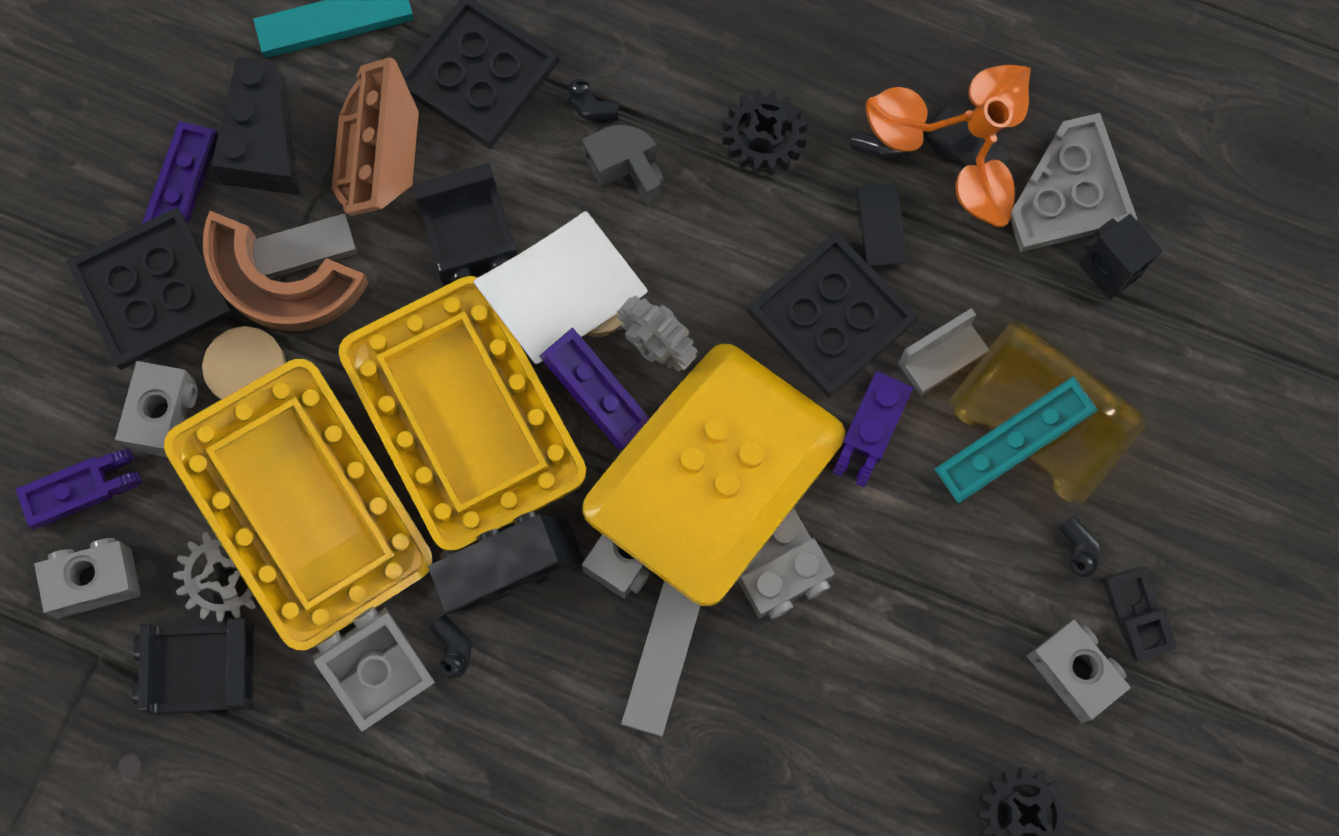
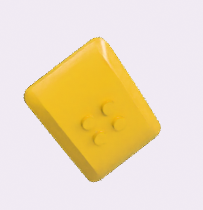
(461, 414)
(713, 473)
(298, 503)

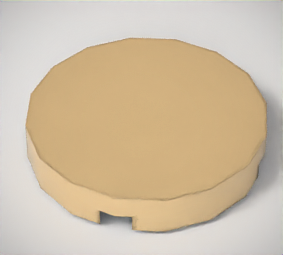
(239, 359)

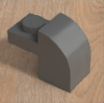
(621, 152)

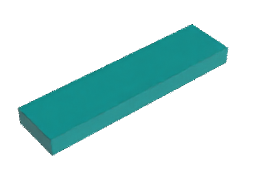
(326, 22)
(1016, 439)

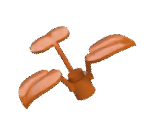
(1001, 102)

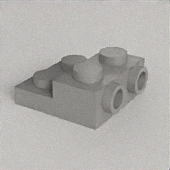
(786, 570)
(372, 667)

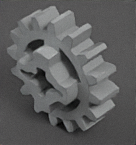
(657, 333)
(194, 586)

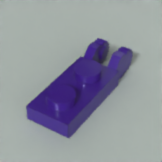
(874, 424)
(75, 488)

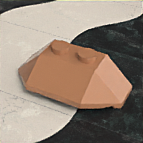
(375, 140)

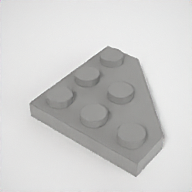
(1072, 188)

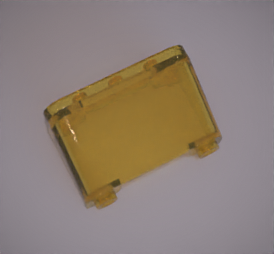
(1024, 369)

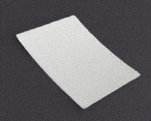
(560, 284)

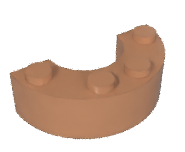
(273, 303)

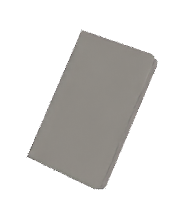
(943, 353)

